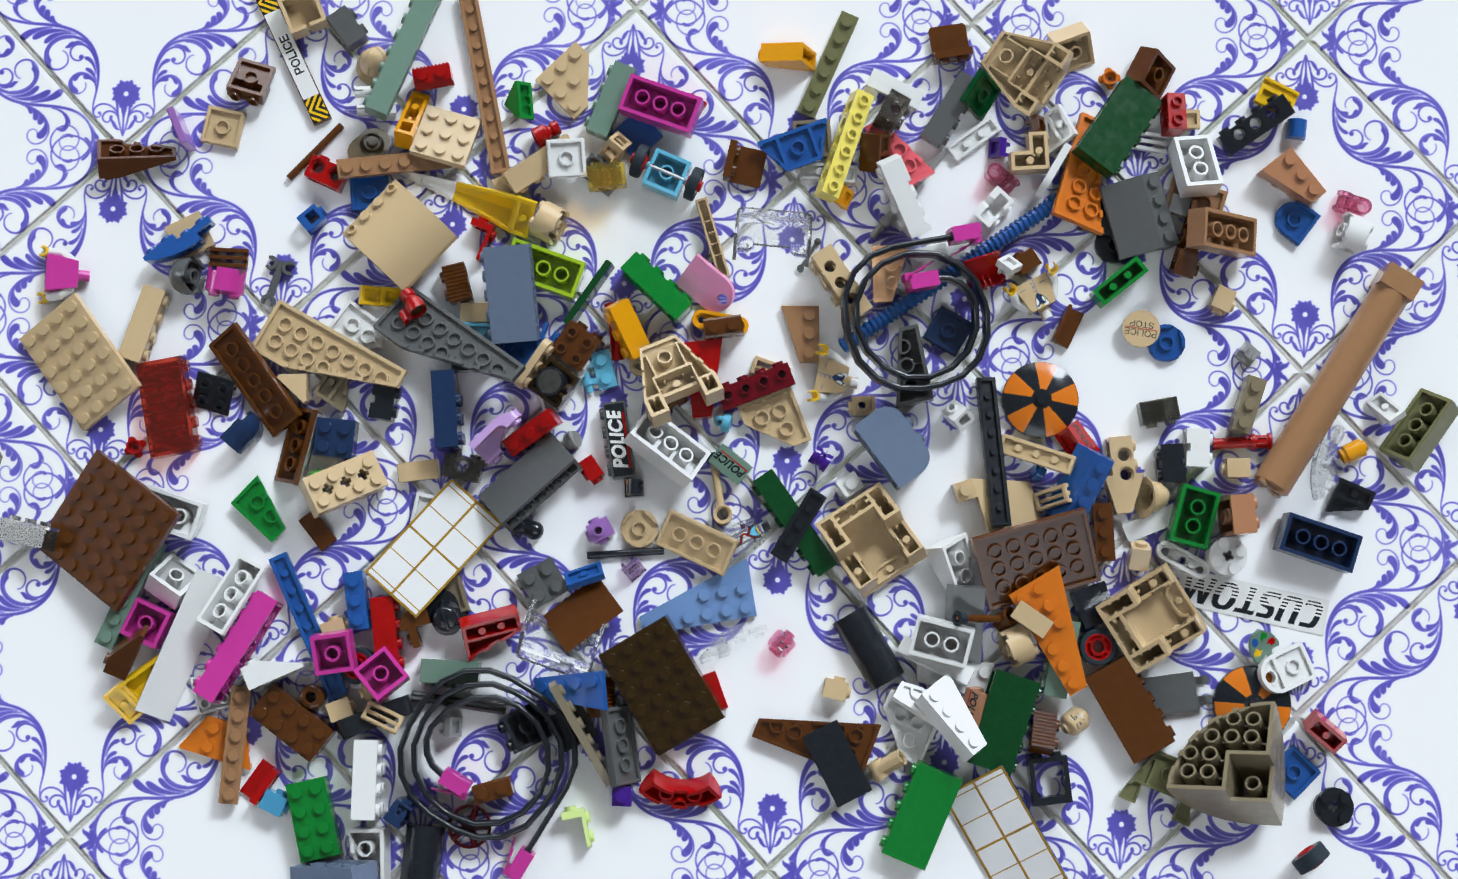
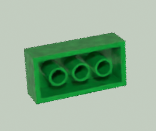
(656, 288)
(314, 819)

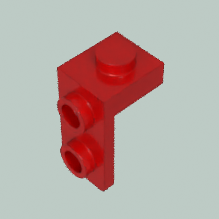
(483, 225)

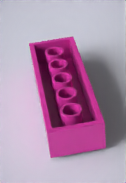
(238, 647)

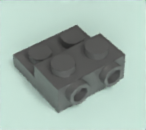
(542, 583)

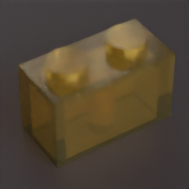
(606, 176)

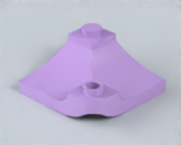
(488, 441)

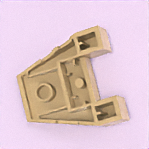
(673, 373)
(1020, 501)

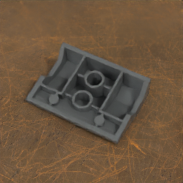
(1138, 216)

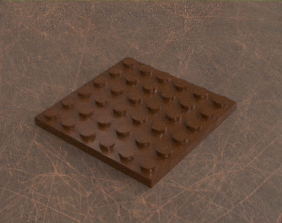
(110, 530)

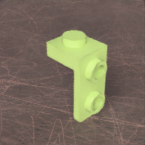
(573, 812)

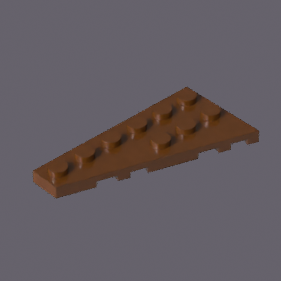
(789, 733)

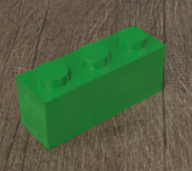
(1118, 282)

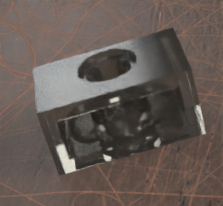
(892, 111)
(451, 467)

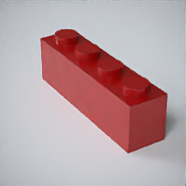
(387, 626)

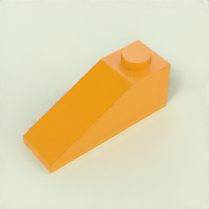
(410, 119)

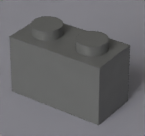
(347, 28)

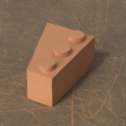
(1293, 178)

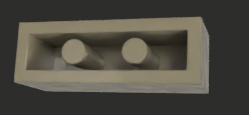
(1246, 405)

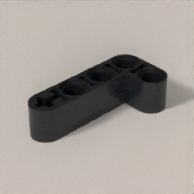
(354, 725)

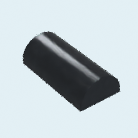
(868, 648)
(422, 851)

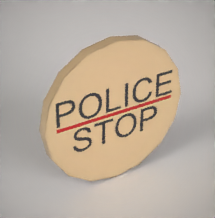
(1140, 328)

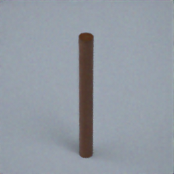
(316, 150)

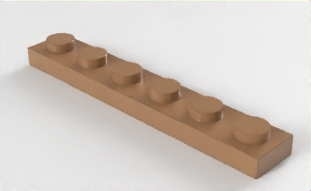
(384, 165)
(234, 745)

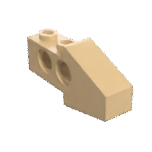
(1119, 491)

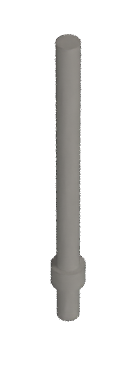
(884, 222)

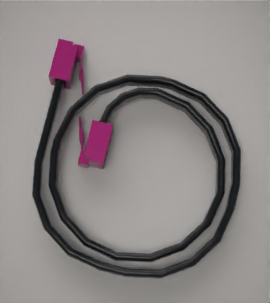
(918, 282)

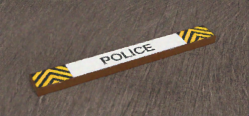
(294, 61)

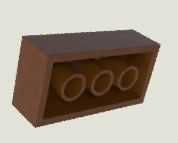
(292, 722)

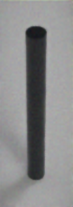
(625, 553)

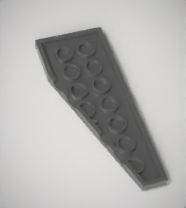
(447, 339)

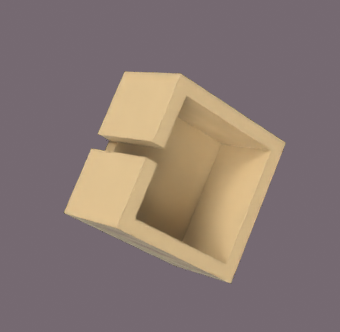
(303, 16)

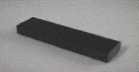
(798, 525)

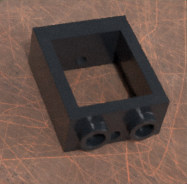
(1049, 799)

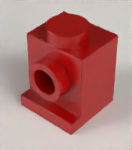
(591, 470)

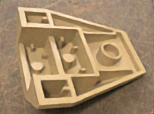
(1027, 69)

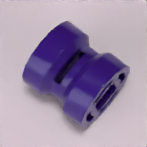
(820, 459)

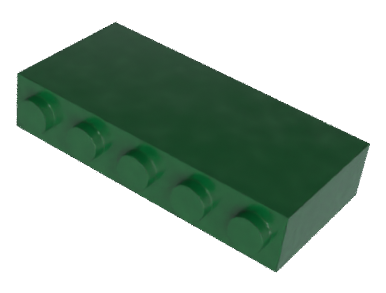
(1117, 128)
(1005, 719)

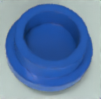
(1037, 472)

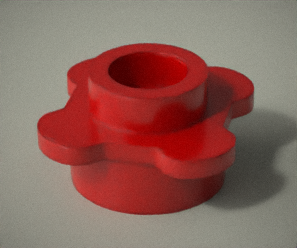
(132, 441)

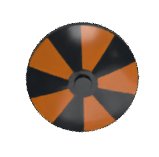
(1040, 400)
(1242, 687)

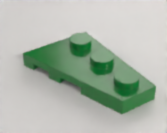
(259, 509)

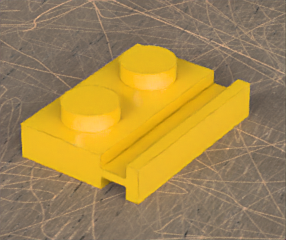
(1269, 88)

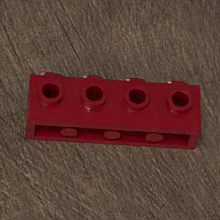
(757, 385)

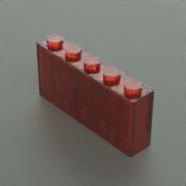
(168, 407)

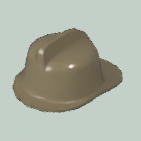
(369, 143)

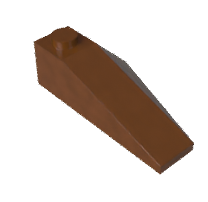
(1185, 259)

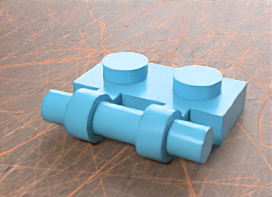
(603, 370)

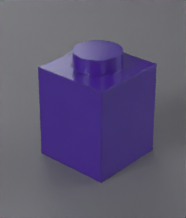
(622, 796)

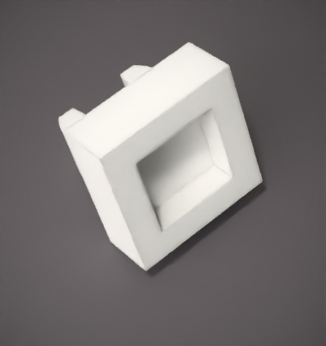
(1008, 265)

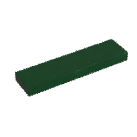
(589, 292)

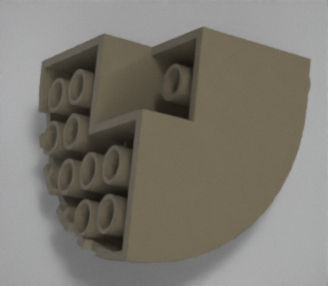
(1234, 767)

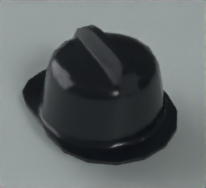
(445, 613)

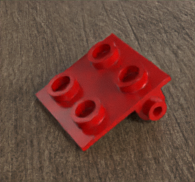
(985, 270)

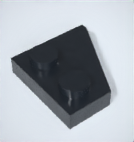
(1349, 497)

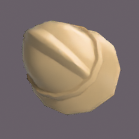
(369, 63)
(1151, 497)

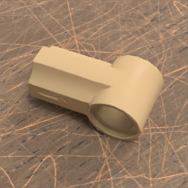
(882, 767)

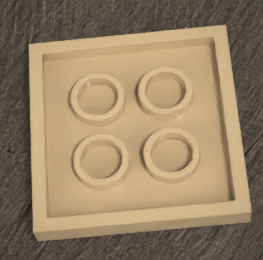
(445, 137)

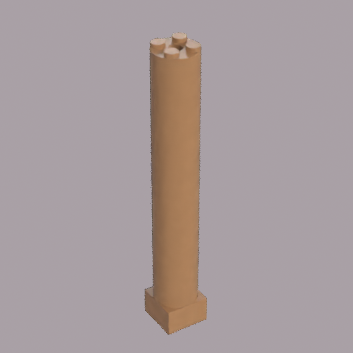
(1337, 378)

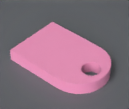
(705, 284)

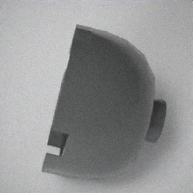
(187, 276)

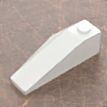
(952, 560)

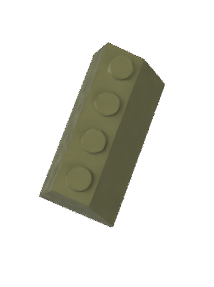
(1421, 430)

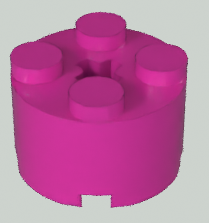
(225, 282)

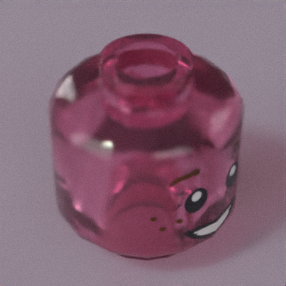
(781, 643)

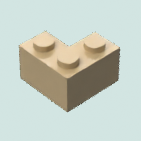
(1034, 159)

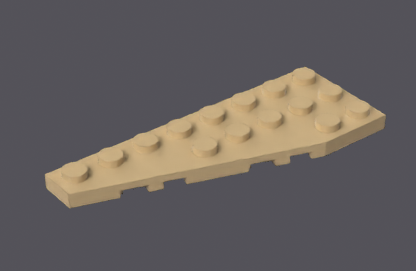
(310, 346)

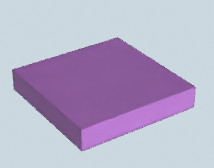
(181, 129)

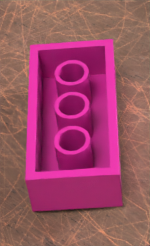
(661, 106)

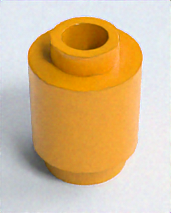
(1352, 451)

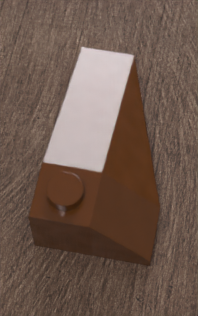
(122, 159)

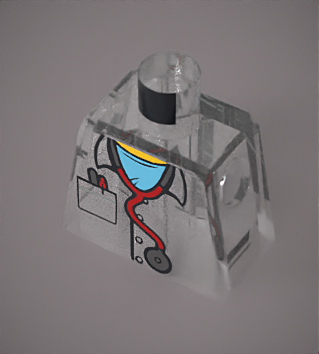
(749, 535)

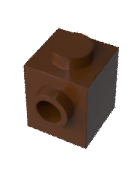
(1028, 259)

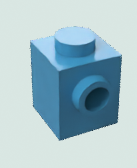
(275, 802)

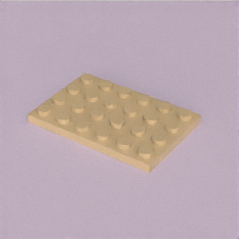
(80, 362)

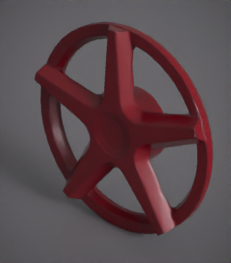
(473, 815)

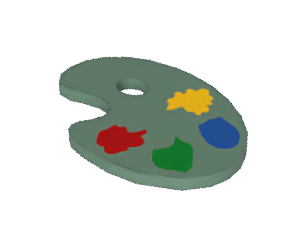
(1261, 644)

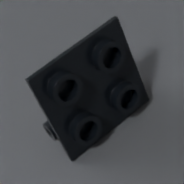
(213, 393)

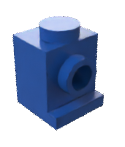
(306, 217)

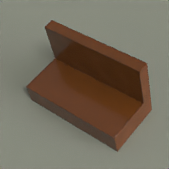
(1066, 327)

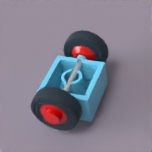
(666, 173)

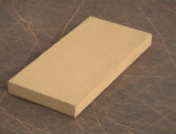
(697, 542)

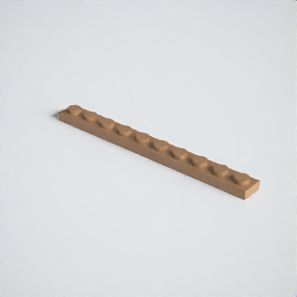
(484, 86)

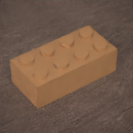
(1221, 232)

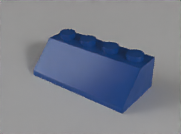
(1085, 480)

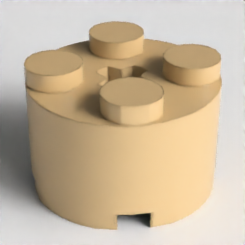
(548, 222)
(1017, 645)

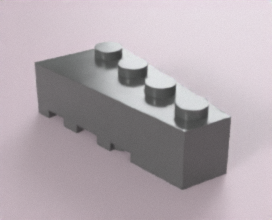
(911, 361)

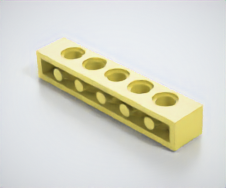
(844, 146)

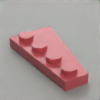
(914, 163)

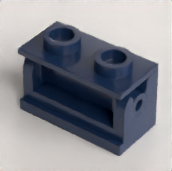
(399, 812)

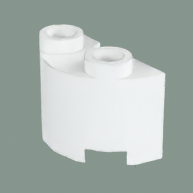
(993, 207)

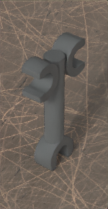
(279, 267)

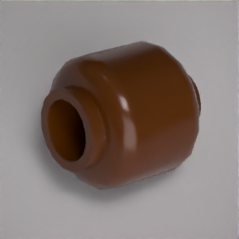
(306, 696)

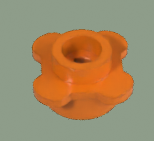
(1108, 72)

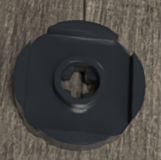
(1341, 815)

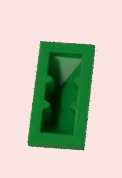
(520, 100)

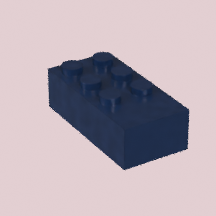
(446, 410)
(1317, 542)

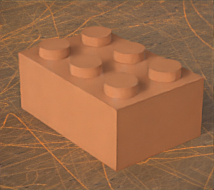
(1238, 515)

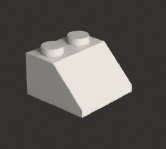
(170, 580)

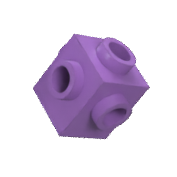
(603, 537)

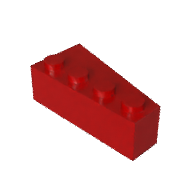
(710, 353)

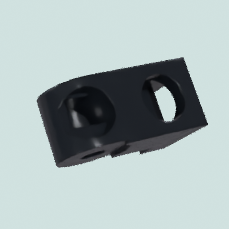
(634, 488)

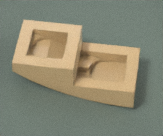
(418, 470)

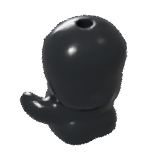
(528, 528)

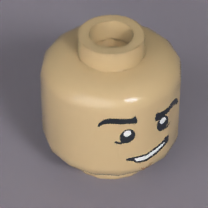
(1074, 721)

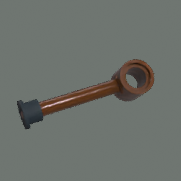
(1001, 620)

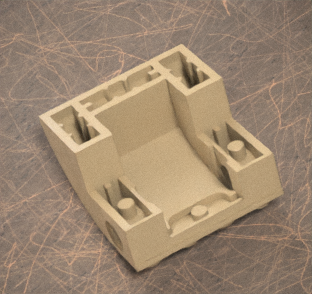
(400, 235)
(871, 540)
(1151, 617)

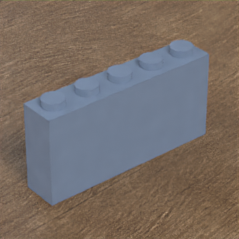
(510, 293)

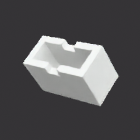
(1197, 448)

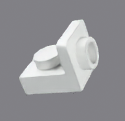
(848, 485)

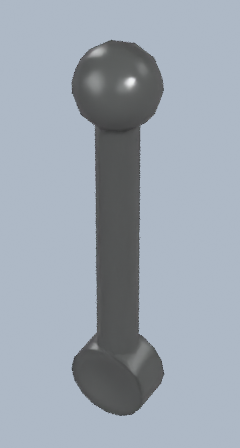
(800, 268)

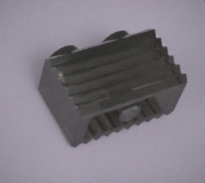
(1158, 411)

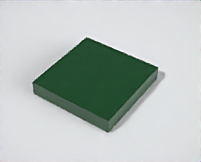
(980, 94)

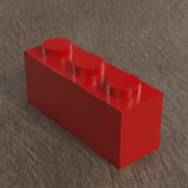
(532, 432)

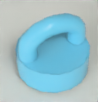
(726, 422)

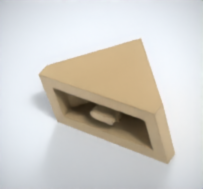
(298, 384)

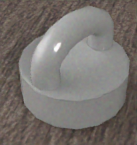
(572, 440)

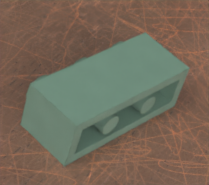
(435, 669)

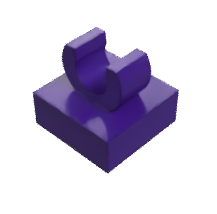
(997, 148)

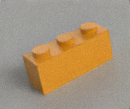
(626, 328)

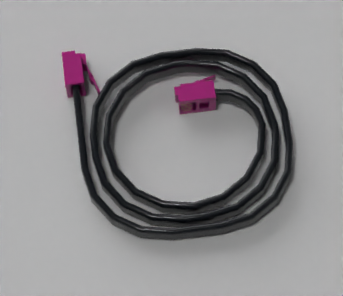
(459, 784)

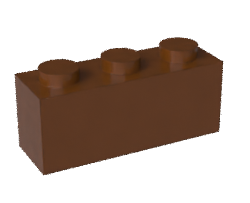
(1102, 531)

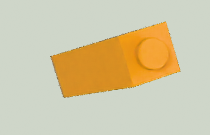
(788, 56)

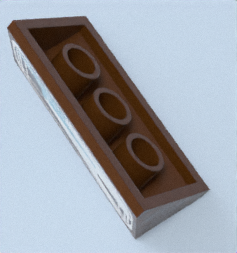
(297, 448)

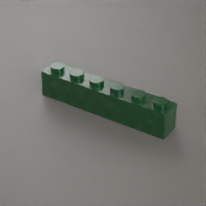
(784, 507)

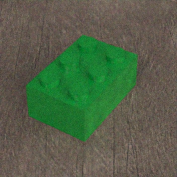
(1193, 516)

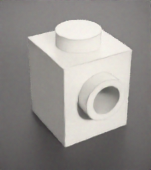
(958, 415)

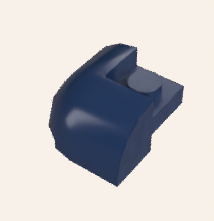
(243, 432)

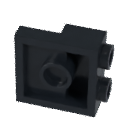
(520, 730)

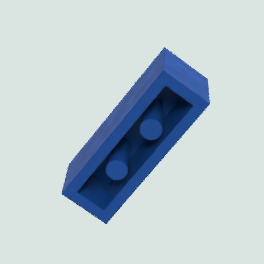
(357, 600)

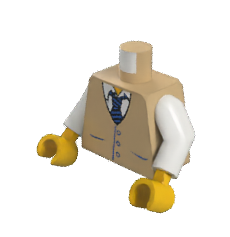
(1036, 293)
(831, 377)

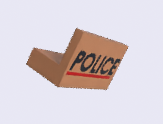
(975, 701)

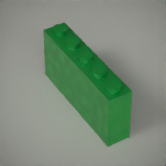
(920, 814)

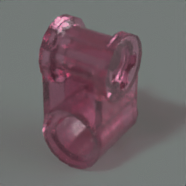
(1003, 178)
(1348, 203)

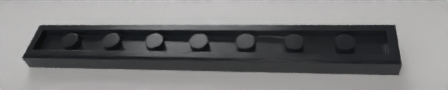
(993, 452)

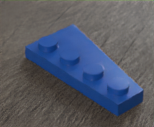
(582, 689)

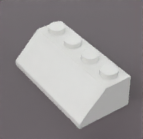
(192, 511)
(231, 594)

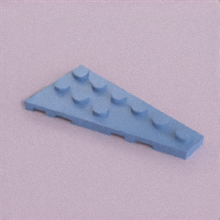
(710, 601)

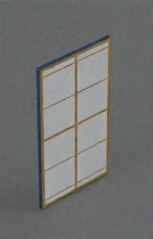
(434, 548)
(1003, 829)

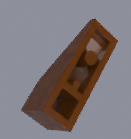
(123, 656)

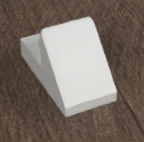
(1385, 409)

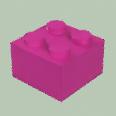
(148, 613)
(333, 652)
(381, 674)

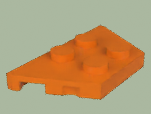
(209, 740)

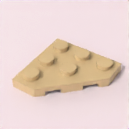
(568, 80)
(777, 417)

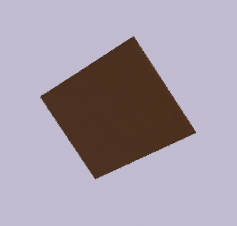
(582, 614)

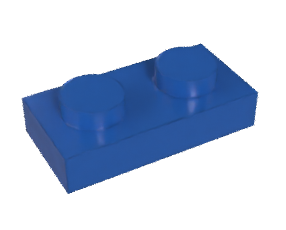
(584, 575)

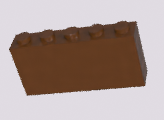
(1130, 709)

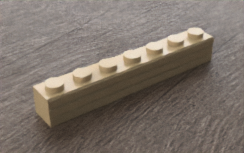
(712, 236)

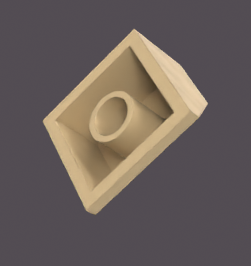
(1077, 40)

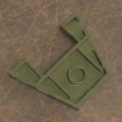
(1154, 775)

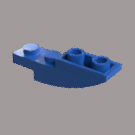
(174, 247)

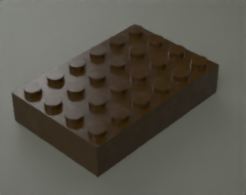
(662, 685)

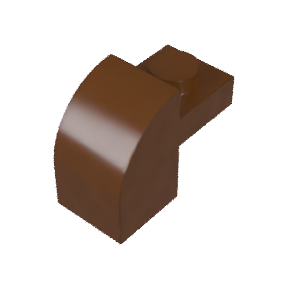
(411, 624)

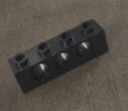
(1282, 111)

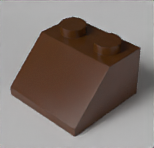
(1151, 70)

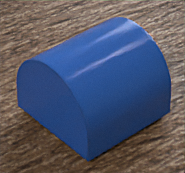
(1296, 129)

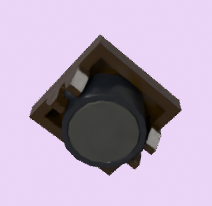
(553, 382)

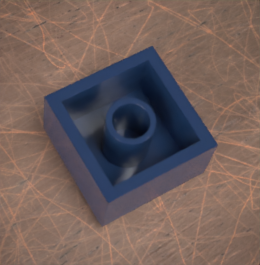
(336, 438)

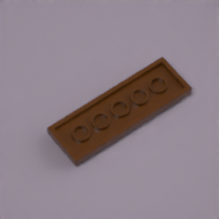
(255, 380)

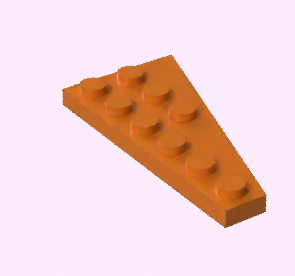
(1078, 191)
(1059, 644)

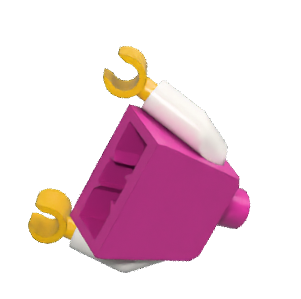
(60, 274)

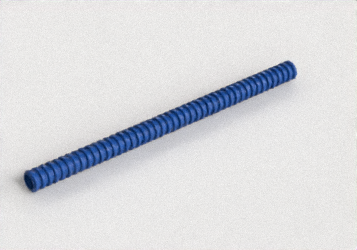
(994, 243)

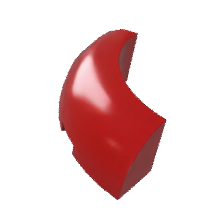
(680, 792)

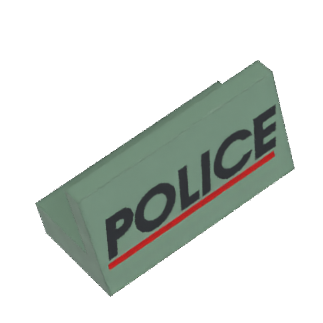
(730, 464)

